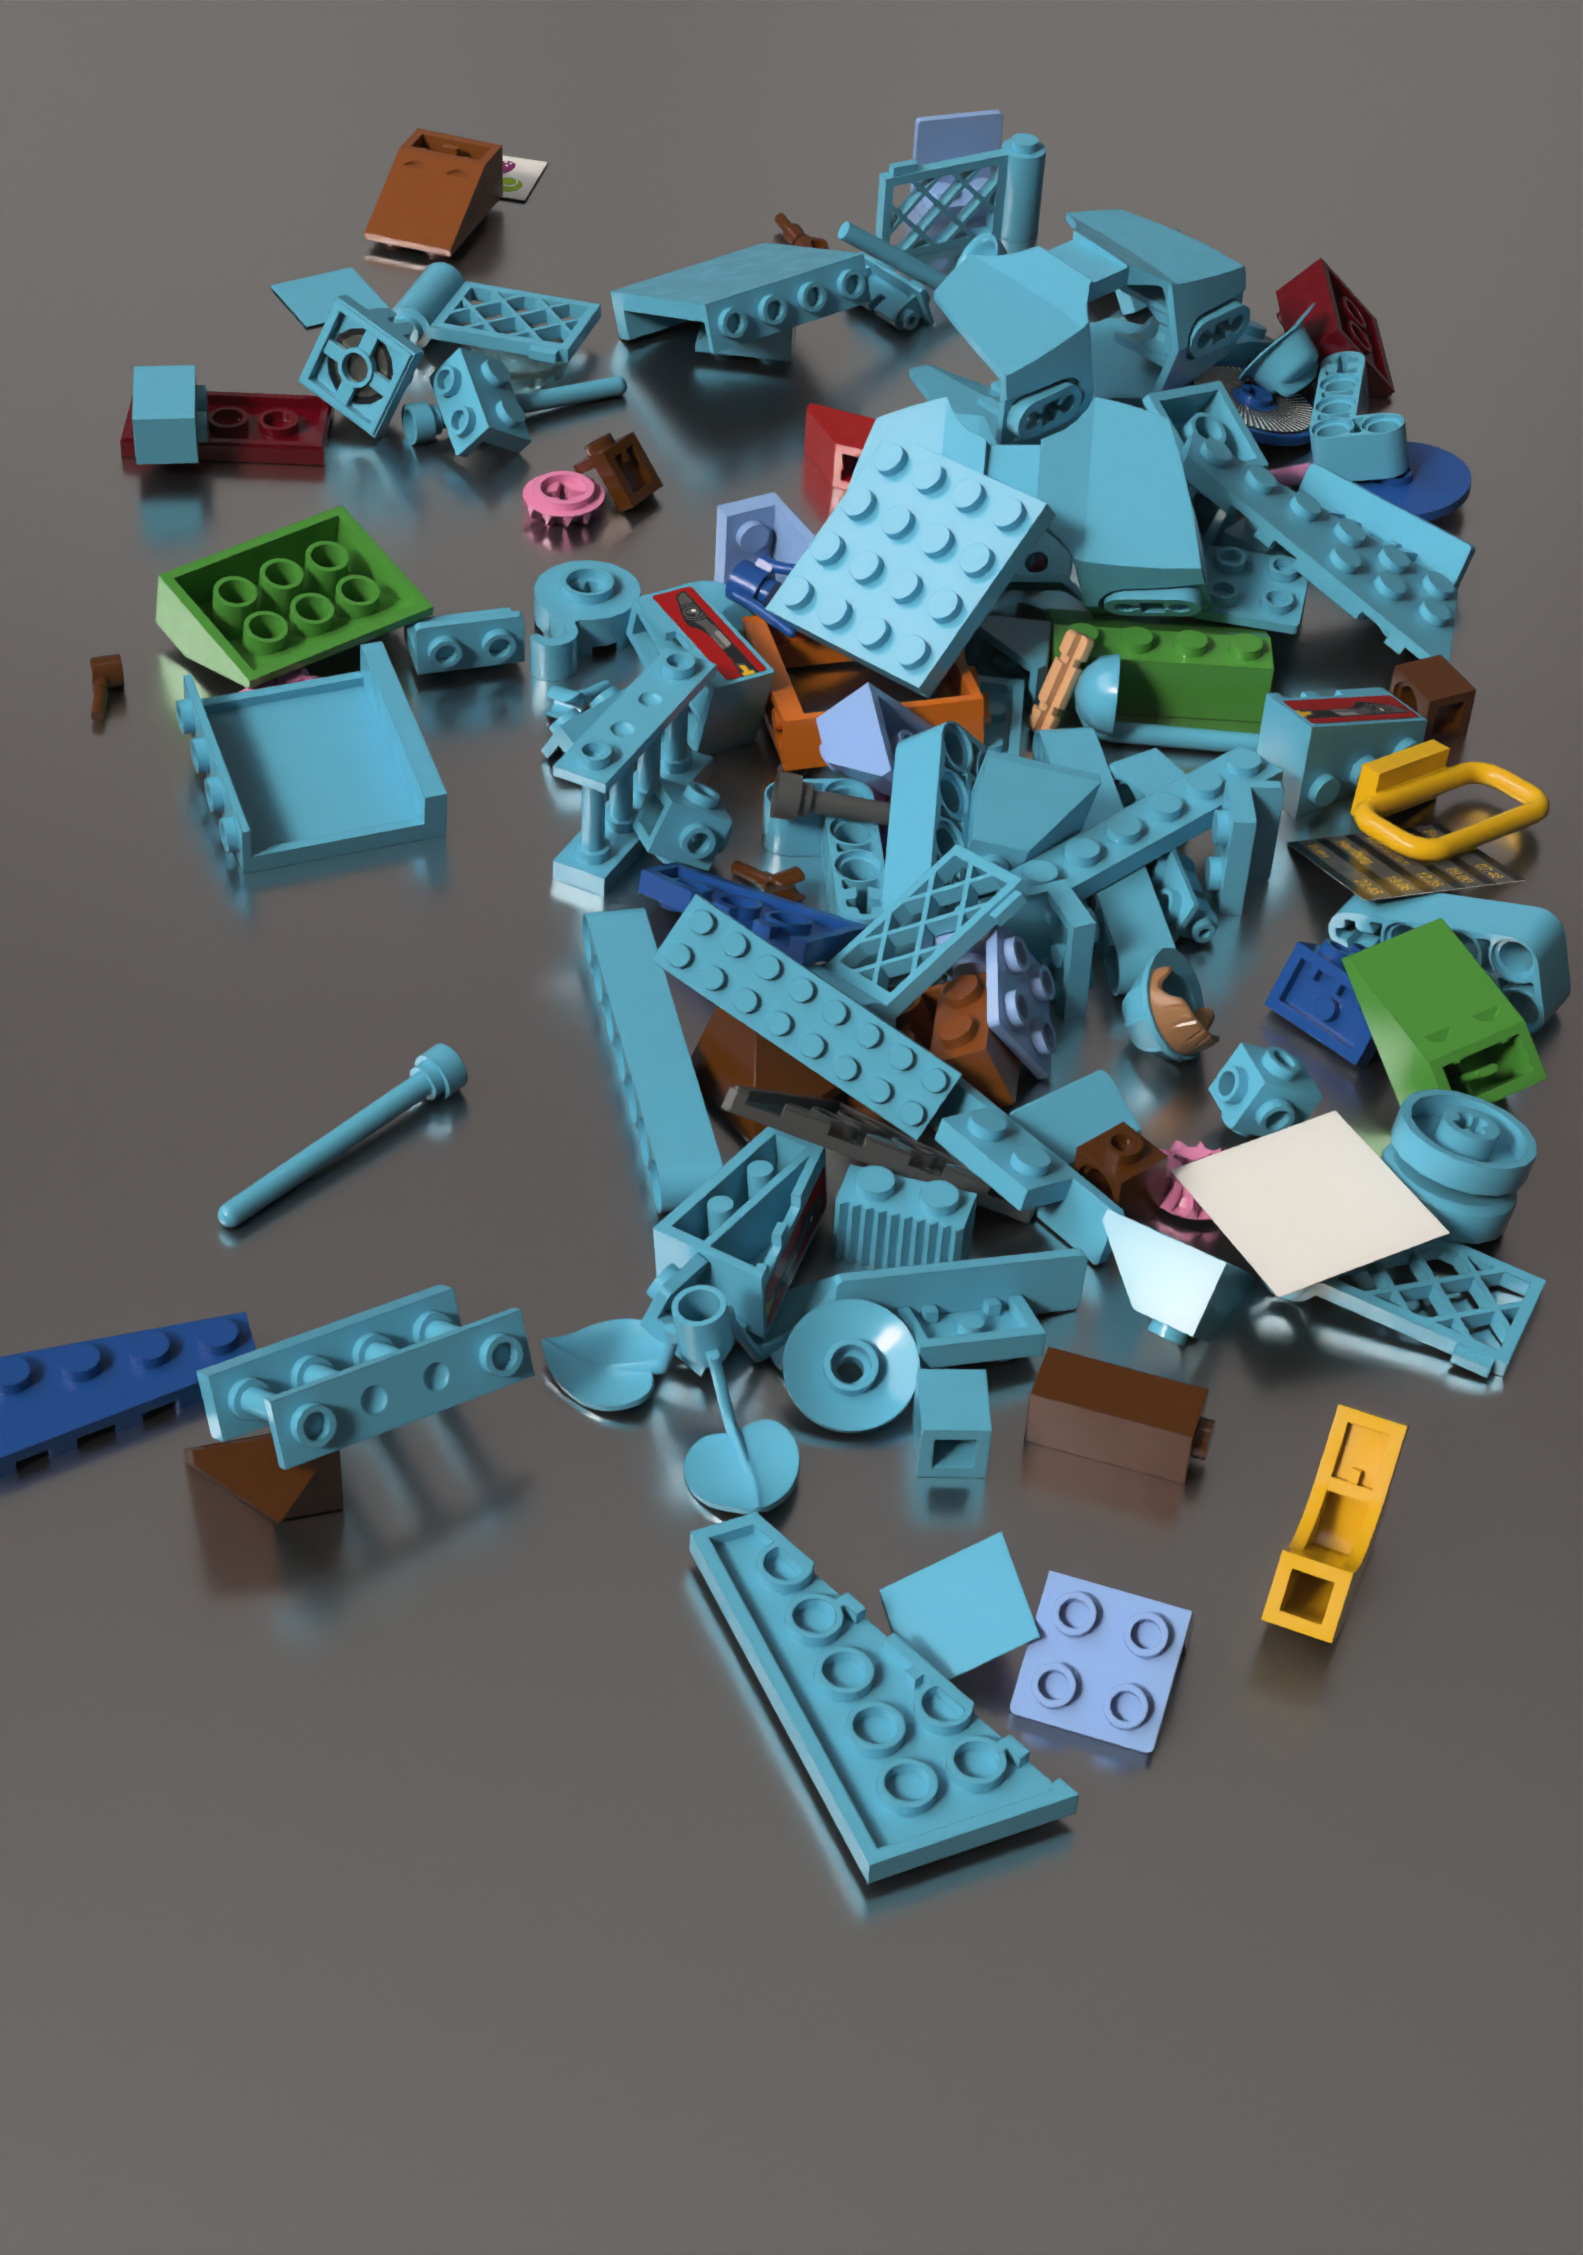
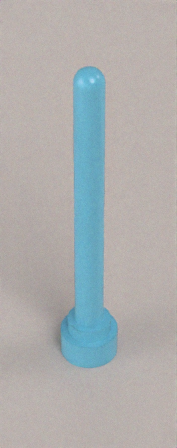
(425, 421)
(436, 1074)

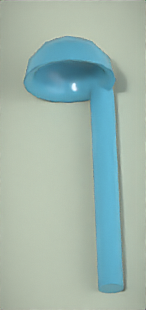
(981, 245)
(1096, 708)

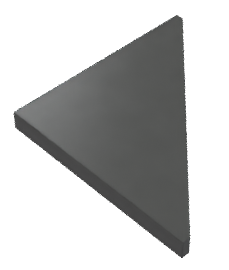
(861, 1137)

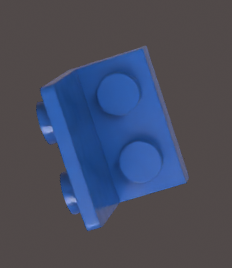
(1321, 1001)

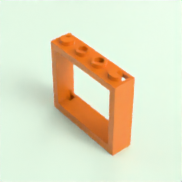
(797, 732)

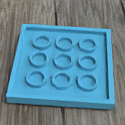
(910, 563)

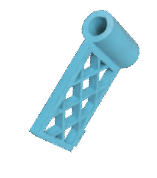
(1011, 193)
(442, 301)
(927, 962)
(1449, 1329)

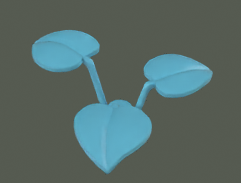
(614, 1366)

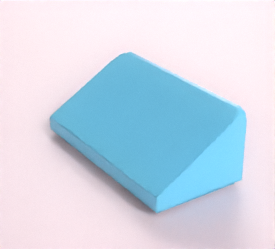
(1075, 1114)

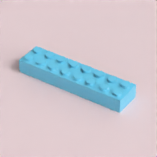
(806, 1016)

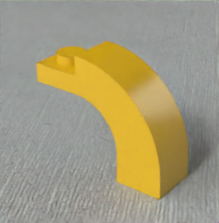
(1339, 1525)

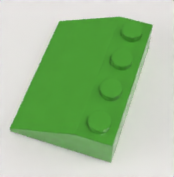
(286, 599)
(1176, 663)

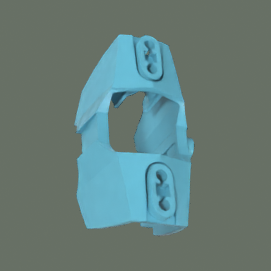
(1034, 330)
(1119, 498)

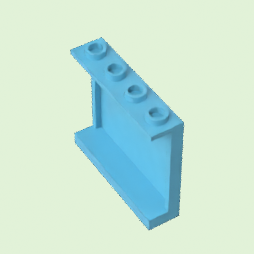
(745, 293)
(315, 766)

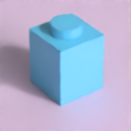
(951, 1423)

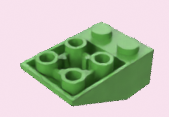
(1441, 1017)

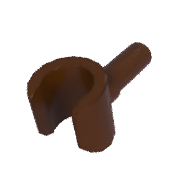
(106, 674)
(779, 883)

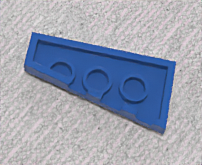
(792, 927)
(110, 1381)

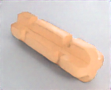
(1060, 681)

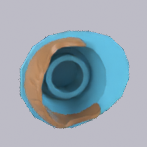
(1168, 1010)

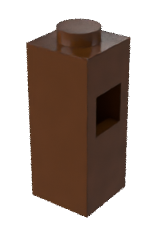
(1118, 1415)

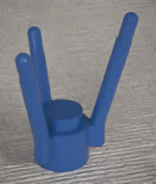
(754, 587)

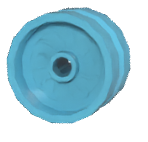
(1461, 1161)

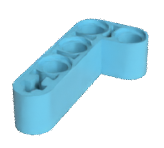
(1344, 433)
(929, 806)
(847, 848)
(1513, 943)

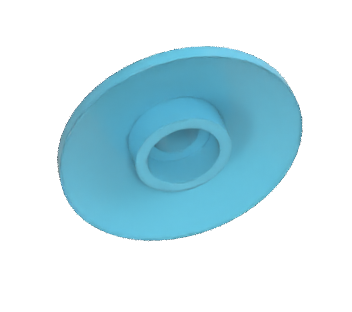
(856, 1334)

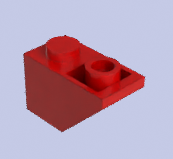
(835, 441)

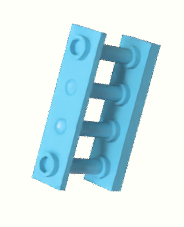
(606, 759)
(364, 1375)

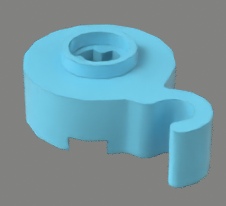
(579, 609)

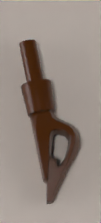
(795, 236)

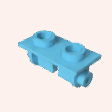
(902, 299)
(1180, 897)

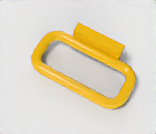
(1421, 775)

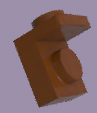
(622, 468)

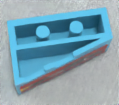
(735, 699)
(1329, 738)
(751, 1224)

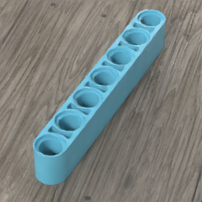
(1127, 909)
(650, 1055)

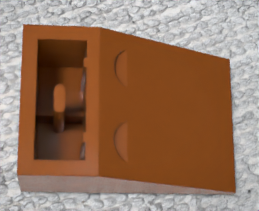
(437, 193)
(954, 1027)

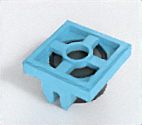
(364, 367)

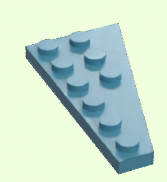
(1332, 553)
(870, 1717)

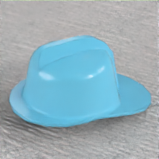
(1287, 363)

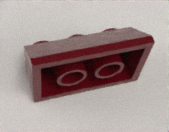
(1335, 322)

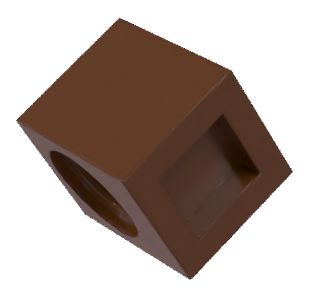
(1437, 694)
(1125, 1170)

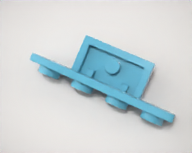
(1389, 523)
(1023, 1169)
(974, 1305)

